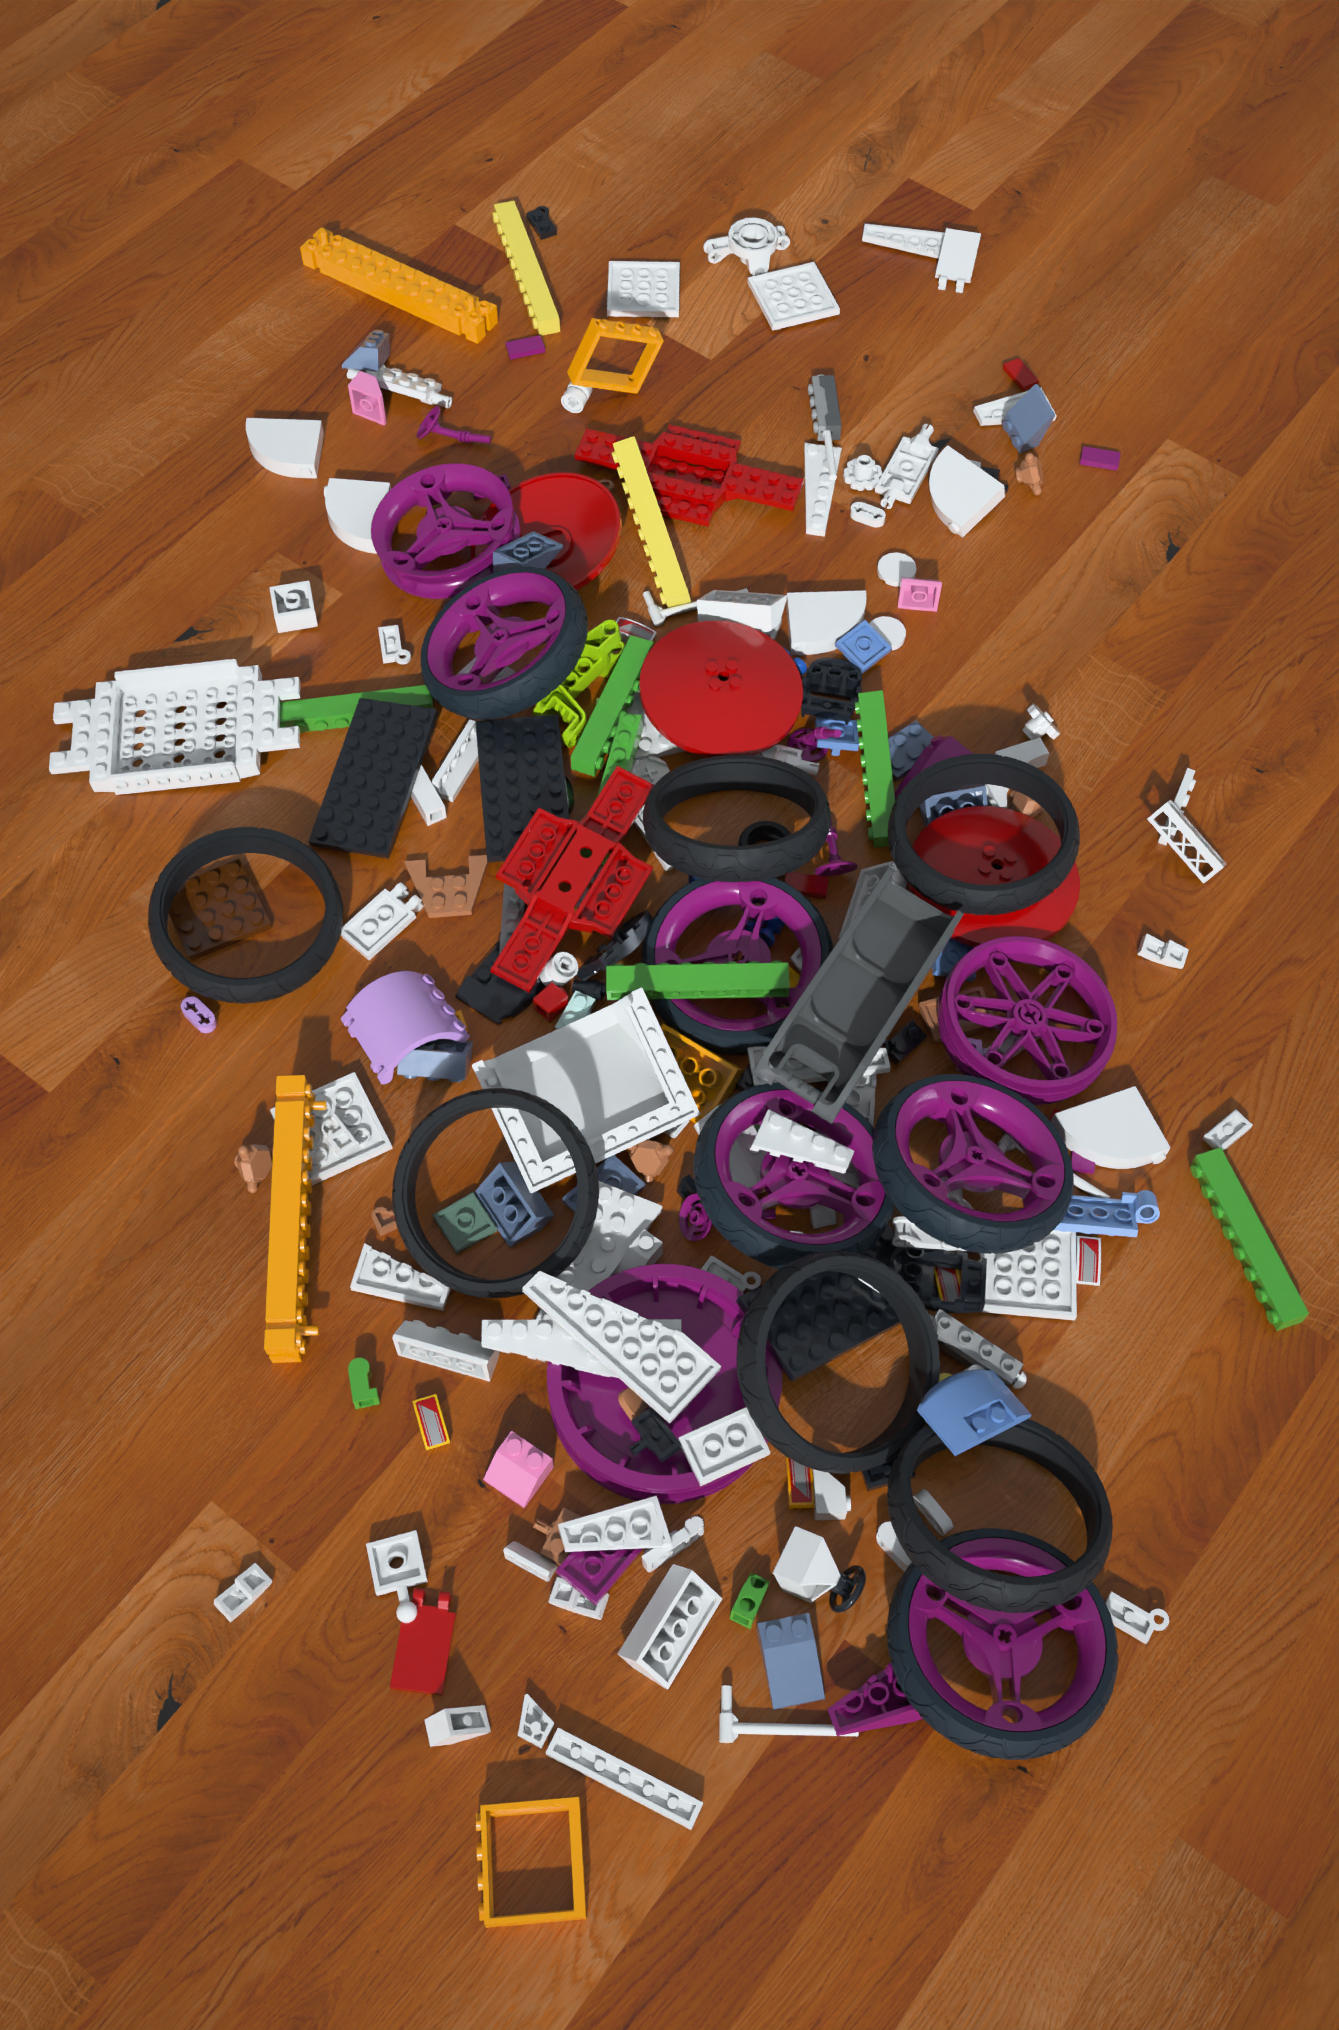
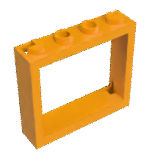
(609, 380)
(484, 1853)

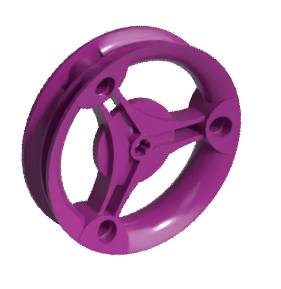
(442, 529)

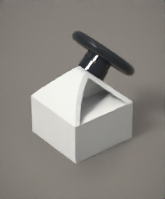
(809, 1571)

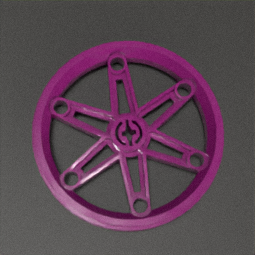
(1028, 1018)

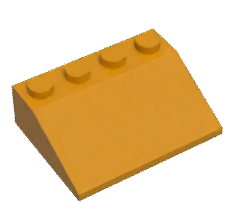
(705, 1072)

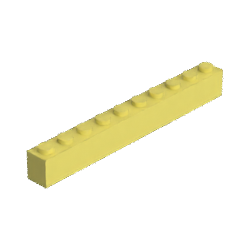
(526, 268)
(651, 522)

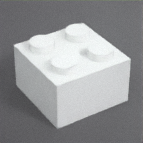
(293, 606)

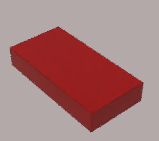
(1020, 374)
(808, 884)

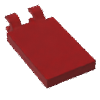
(424, 1647)

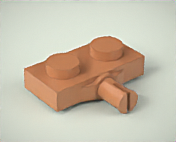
(553, 1547)

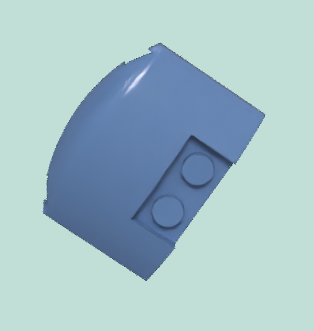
(971, 1409)

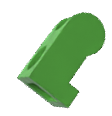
(359, 1377)
(749, 1600)

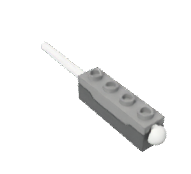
(826, 415)
(973, 1349)

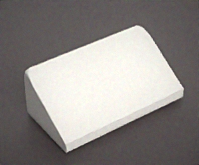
(530, 1560)

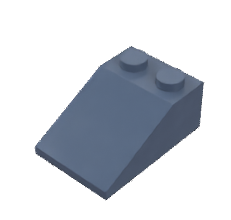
(1028, 420)
(527, 551)
(790, 1661)

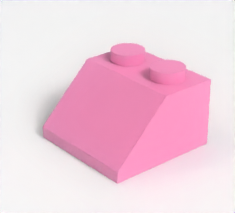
(367, 398)
(919, 594)
(518, 1469)

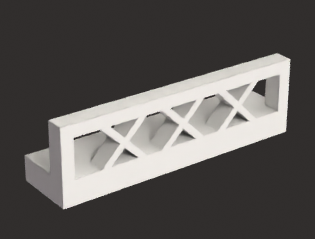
(457, 764)
(1192, 834)

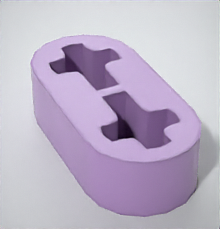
(195, 1018)

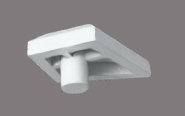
(534, 1723)

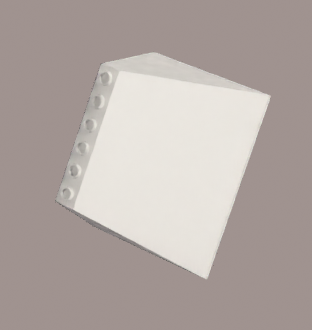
(603, 1073)

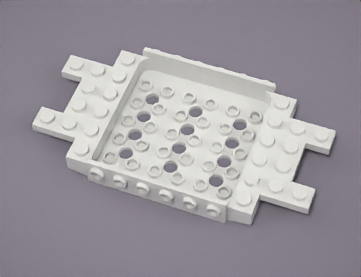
(106, 727)

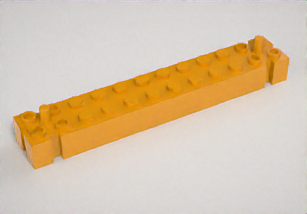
(399, 285)
(288, 1220)

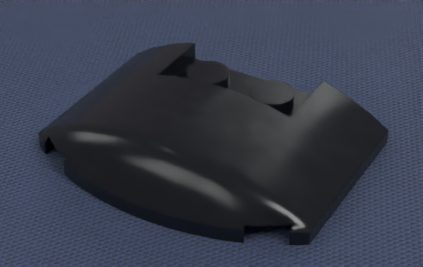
(493, 995)

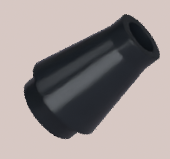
(592, 988)

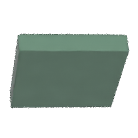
(465, 1223)

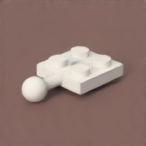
(408, 1575)

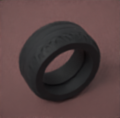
(762, 832)

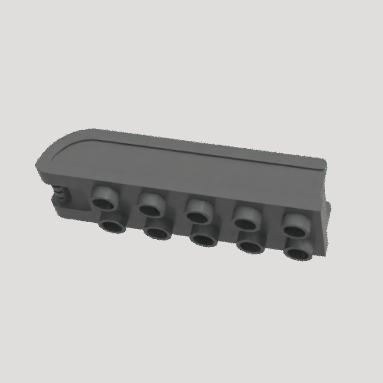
(858, 995)

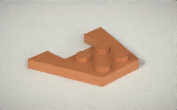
(448, 894)

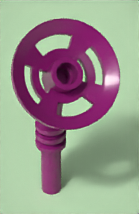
(432, 425)
(809, 743)
(835, 865)
(701, 1218)

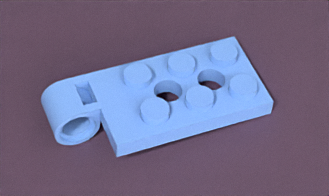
(1116, 1215)

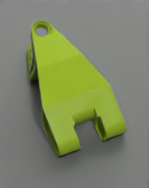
(595, 661)

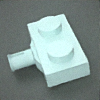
(577, 1008)

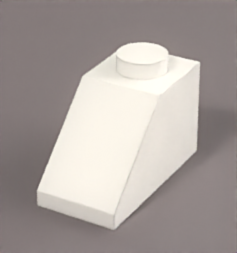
(643, 1251)
(829, 1497)
(457, 1725)

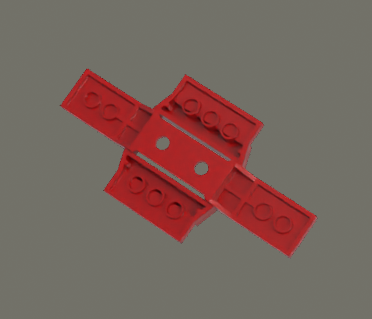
(683, 494)
(550, 855)

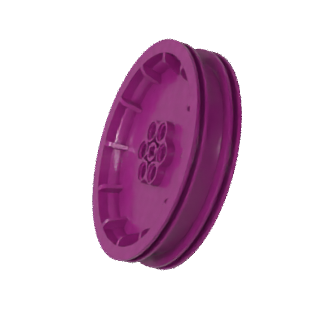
(587, 1404)

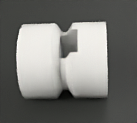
(575, 397)
(559, 969)

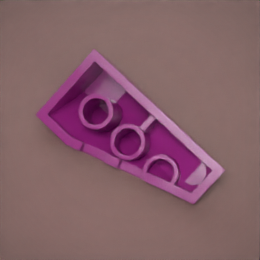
(938, 750)
(873, 1706)

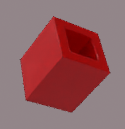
(551, 1002)

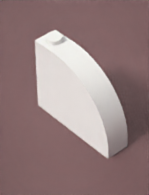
(286, 445)
(962, 491)
(351, 509)
(822, 619)
(1113, 1131)

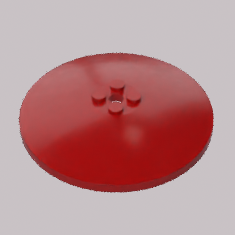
(571, 512)
(716, 716)
(975, 838)

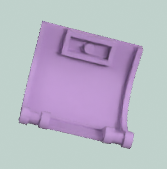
(397, 1017)

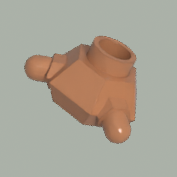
(1031, 473)
(1025, 805)
(650, 1158)
(254, 1164)

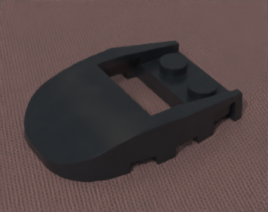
(832, 679)
(623, 943)
(917, 1269)

